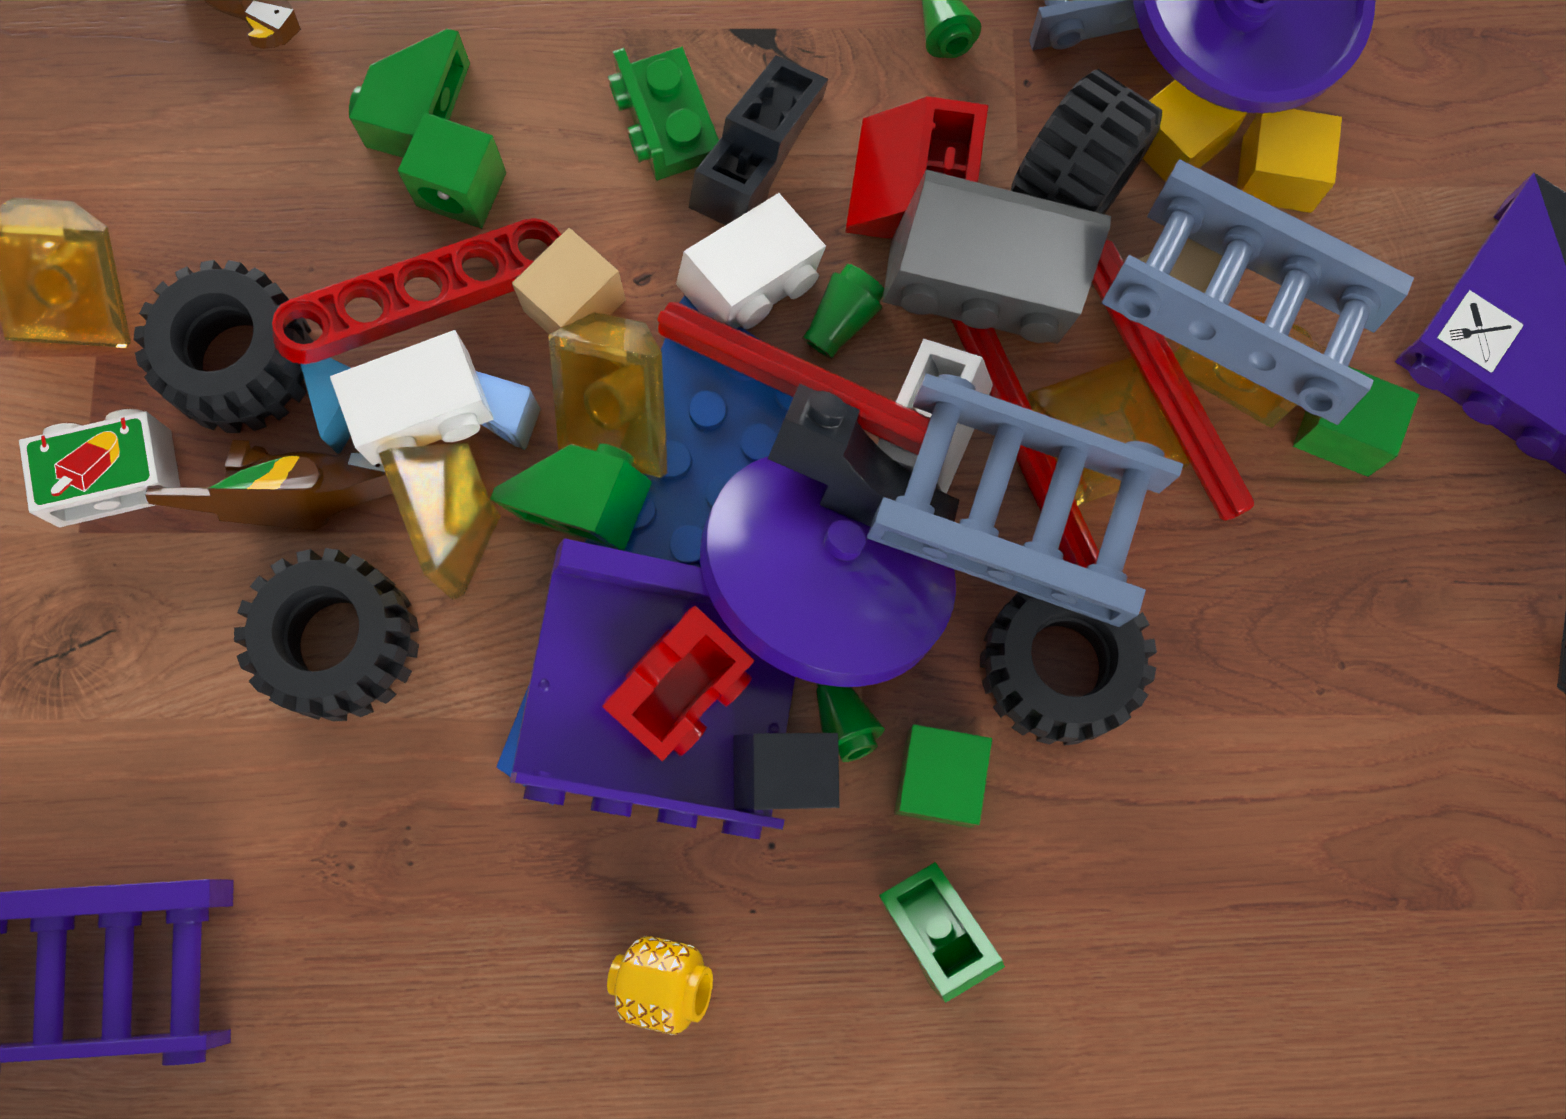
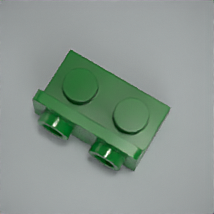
(667, 111)

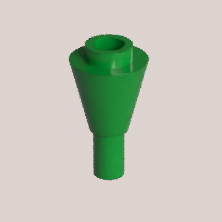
(949, 28)
(847, 714)

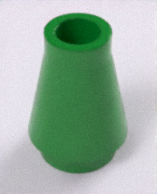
(844, 309)

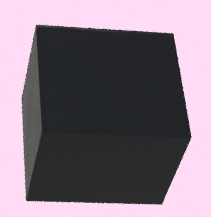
(786, 771)

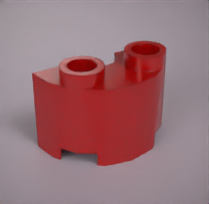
(678, 683)

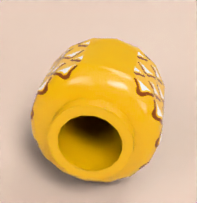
(660, 985)

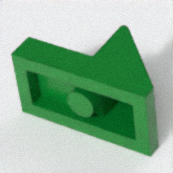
(941, 932)

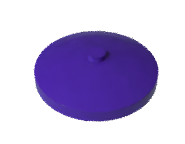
(1256, 51)
(813, 587)

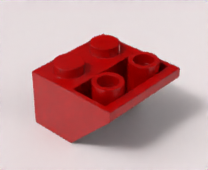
(899, 149)

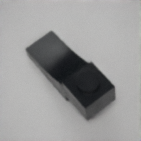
(756, 141)
(831, 447)

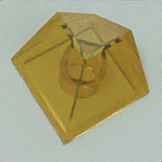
(442, 510)

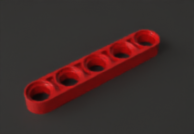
(400, 310)

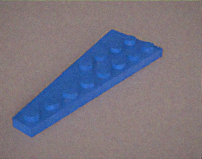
(713, 430)

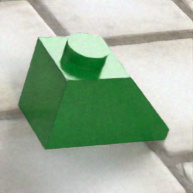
(404, 87)
(579, 494)

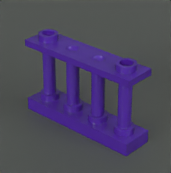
(118, 912)

